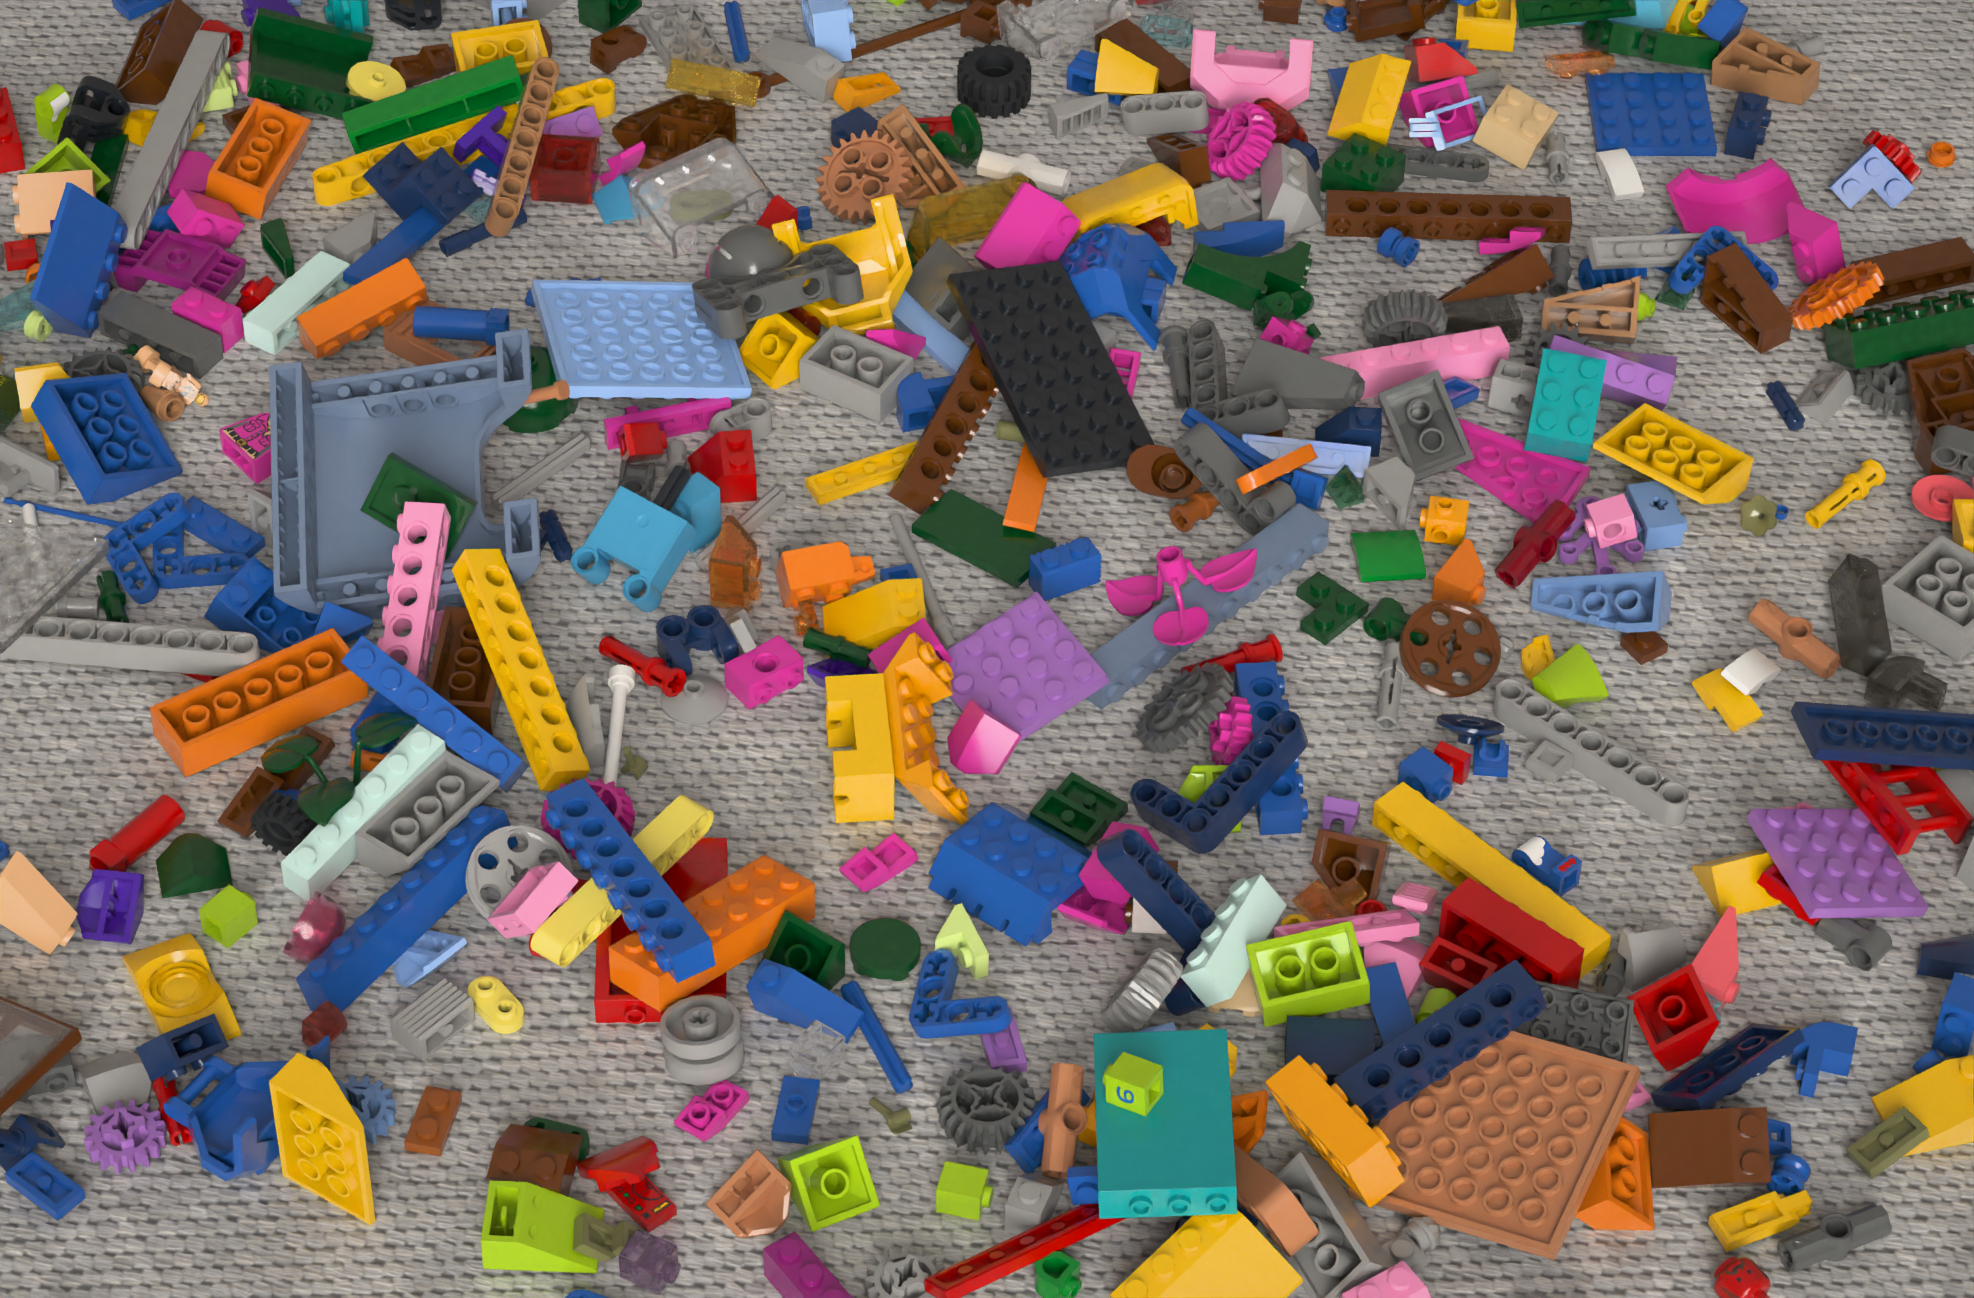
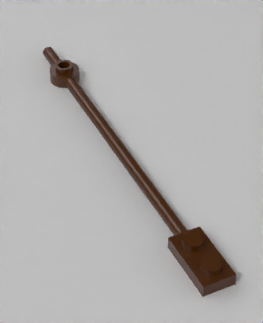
(768, 81)

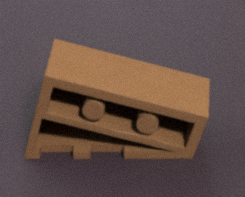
(1765, 68)
(1600, 313)

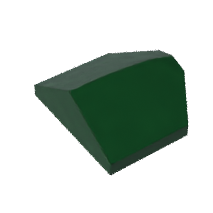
(192, 866)

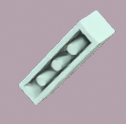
(275, 319)
(1221, 957)

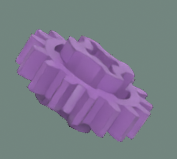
(106, 1139)

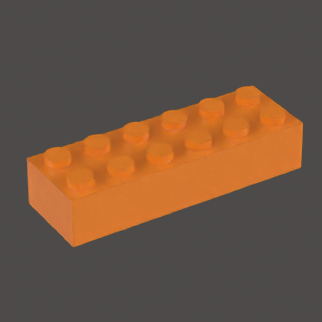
(256, 703)
(737, 917)

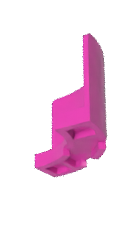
(1748, 203)

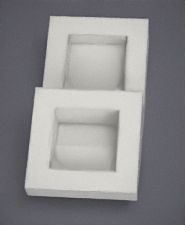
(1620, 174)
(1750, 671)

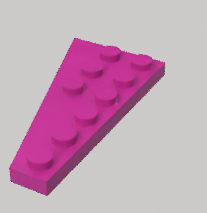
(1517, 476)

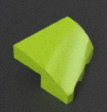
(1571, 679)

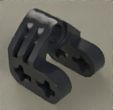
(411, 13)
(96, 116)

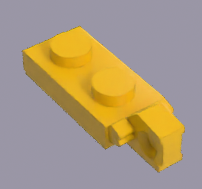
(1759, 1218)

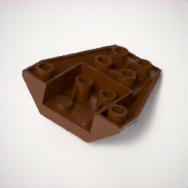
(676, 127)

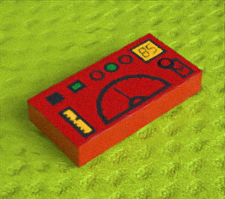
(643, 1203)

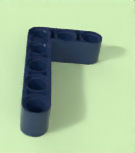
(1231, 796)
(1164, 897)

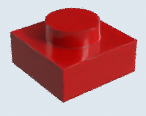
(20, 254)
(254, 293)
(1455, 758)

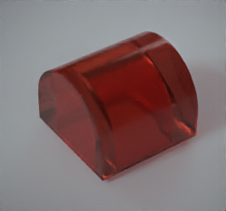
(321, 1022)

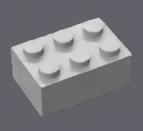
(854, 372)

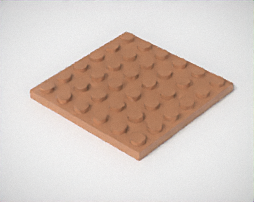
(1508, 1141)

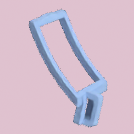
(1434, 125)

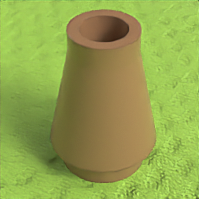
(164, 403)

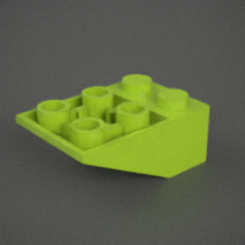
(533, 1229)

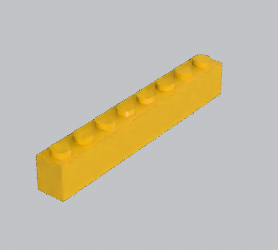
(1460, 854)

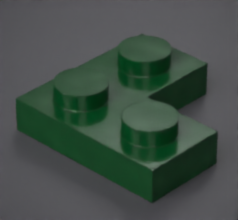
(1334, 608)

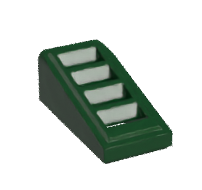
(277, 246)

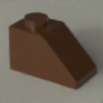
(1345, 856)

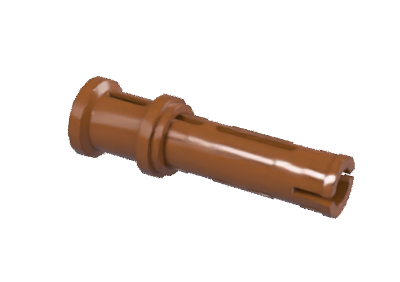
(1198, 507)

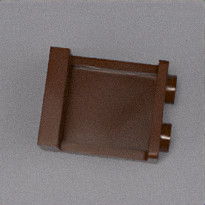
(1384, 17)

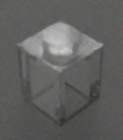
(816, 1052)

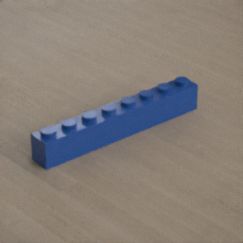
(400, 915)

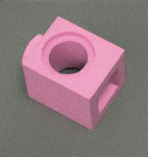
(1610, 521)

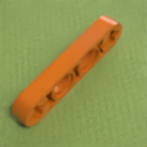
(1276, 469)

